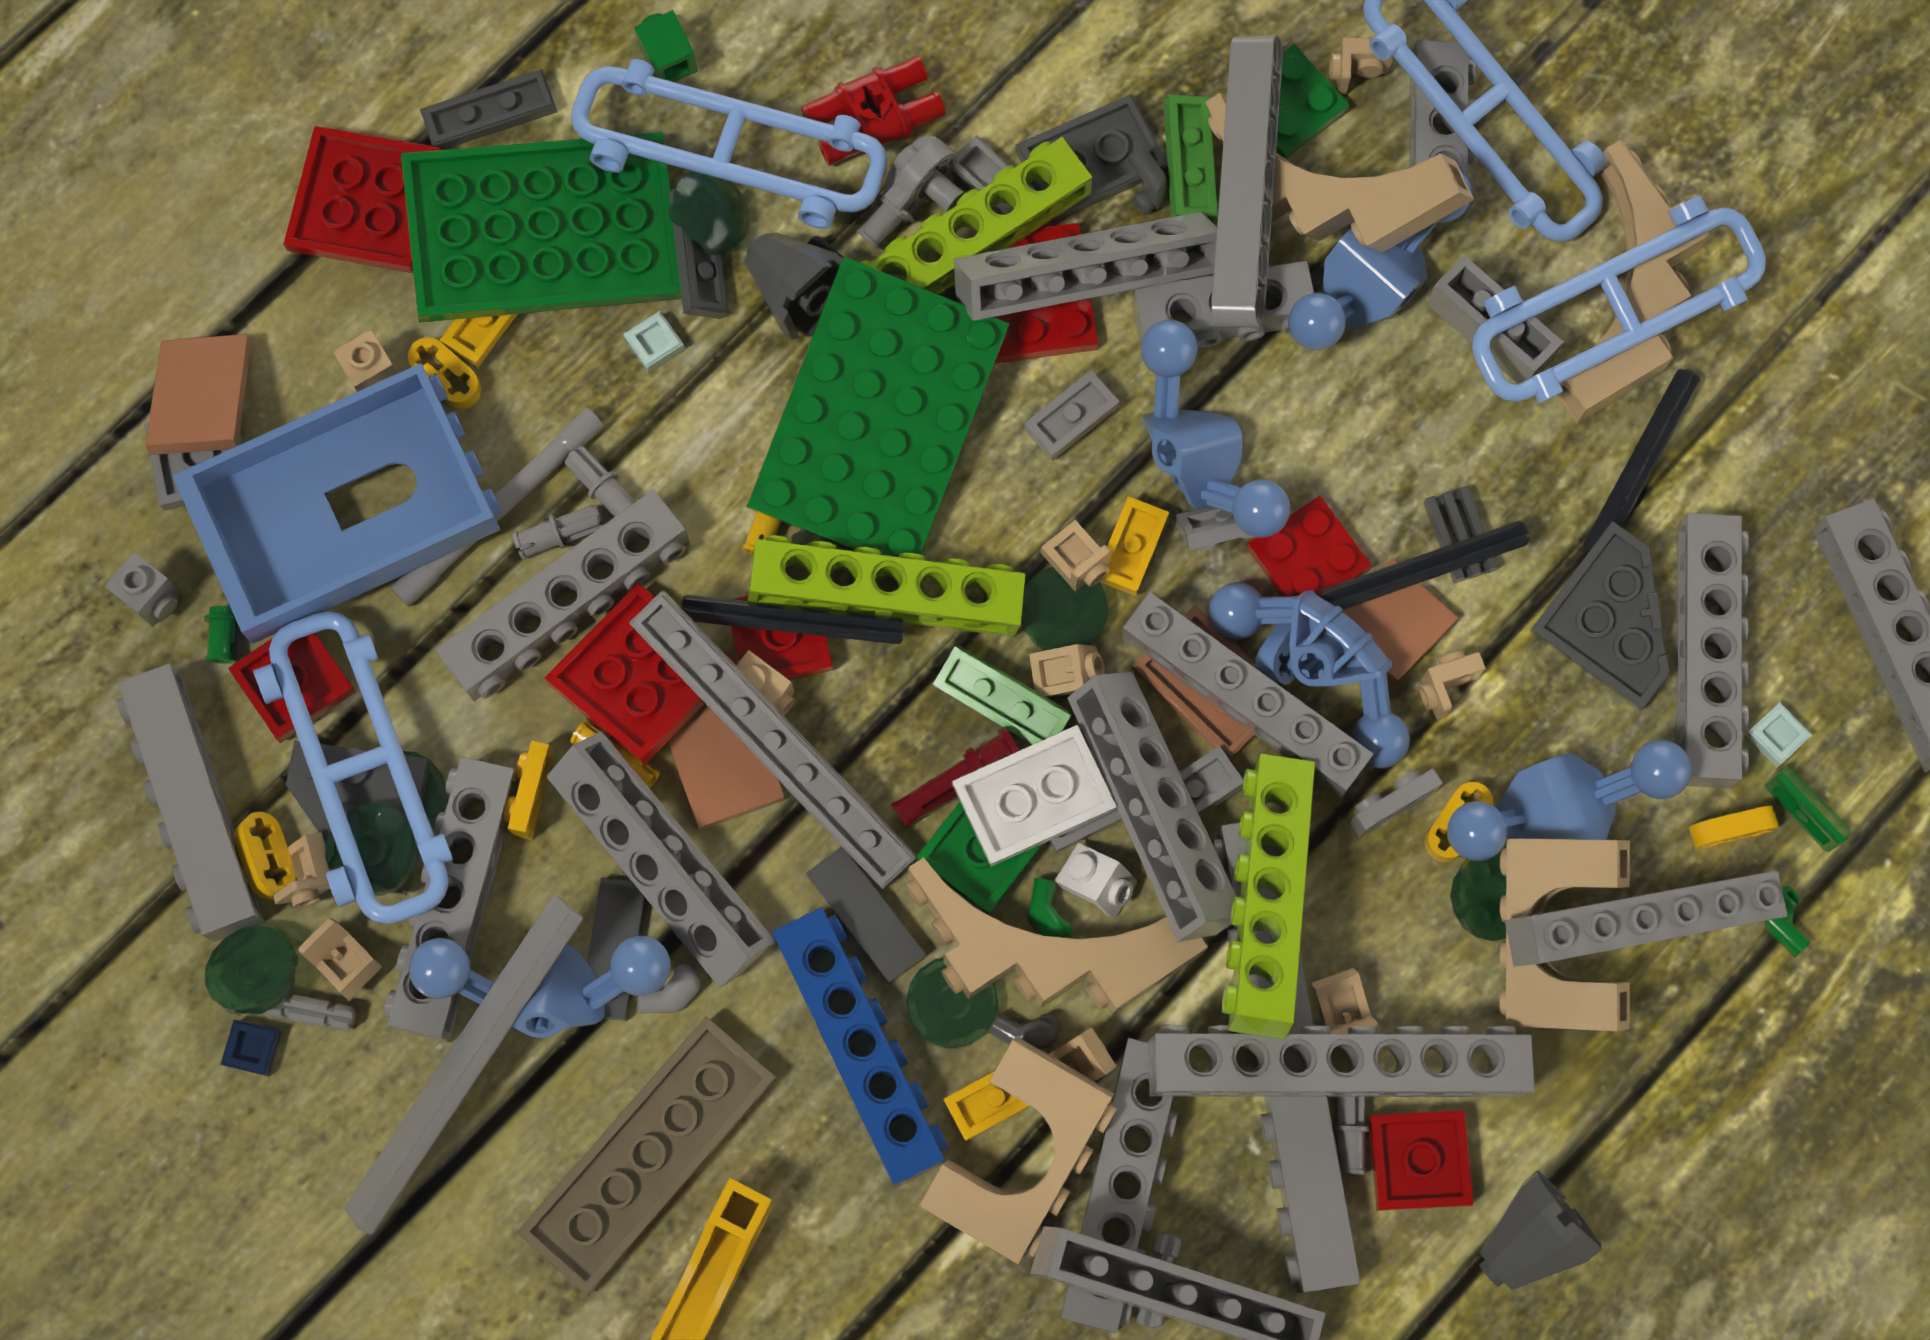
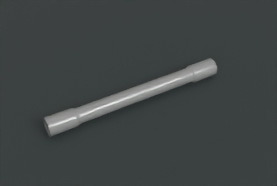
(572, 436)

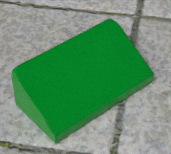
(1808, 809)

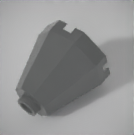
(792, 280)
(1537, 1236)

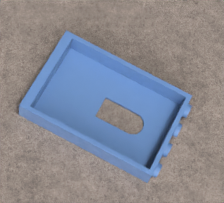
(273, 527)

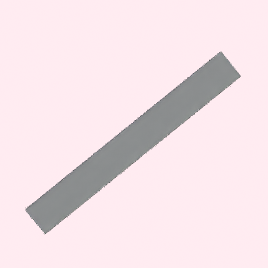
(772, 739)
(462, 1064)

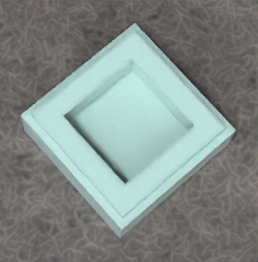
(654, 341)
(1778, 735)

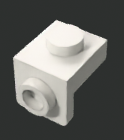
(1097, 879)

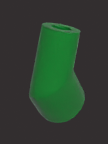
(1042, 913)
(1783, 928)

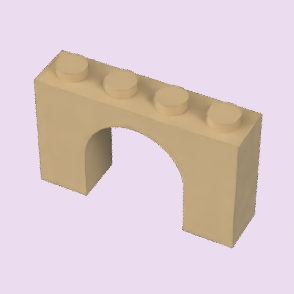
(1538, 992)
(1012, 1217)

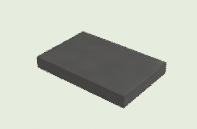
(1103, 145)

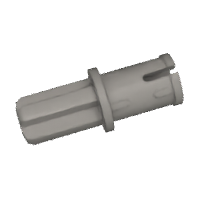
(598, 481)
(557, 531)
(1351, 1135)

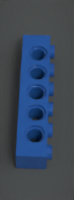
(798, 943)

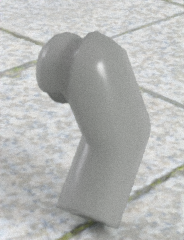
(675, 994)

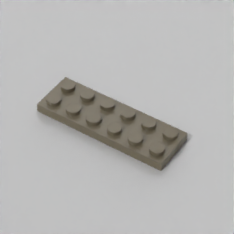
(646, 1156)

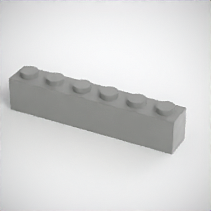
(189, 802)
(1170, 1289)

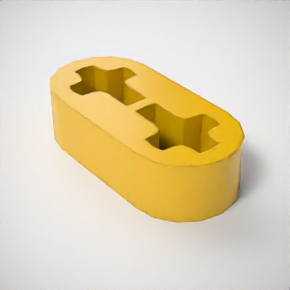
(451, 366)
(1441, 822)
(1733, 827)
(264, 855)

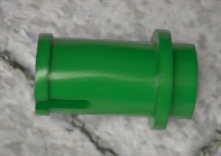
(221, 635)

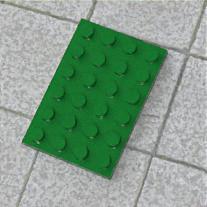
(536, 230)
(877, 413)

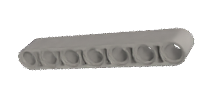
(1247, 181)

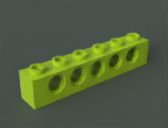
(1032, 209)
(952, 610)
(1272, 1009)

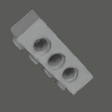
(1452, 70)
(1194, 296)

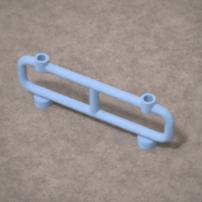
(817, 203)
(1529, 208)
(1509, 310)
(351, 881)

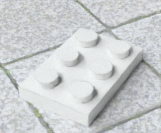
(1034, 795)

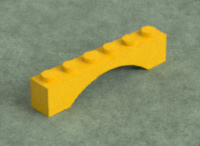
(715, 1263)

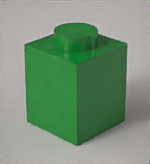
(666, 46)

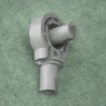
(916, 177)

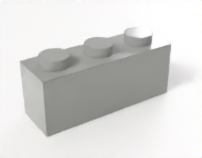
(1518, 350)

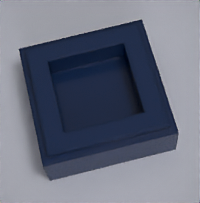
(251, 1048)

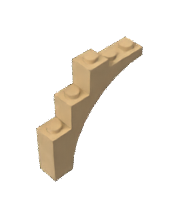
(1383, 206)
(1649, 288)
(1046, 966)

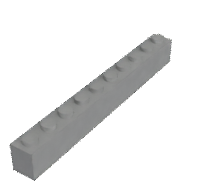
(1302, 1142)

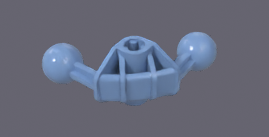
(1361, 287)
(1199, 446)
(1324, 651)
(1566, 800)
(567, 993)

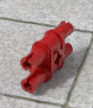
(878, 91)

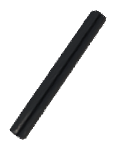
(1645, 454)
(1427, 566)
(794, 619)

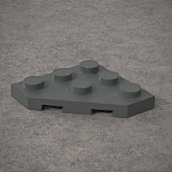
(1611, 618)
(369, 787)

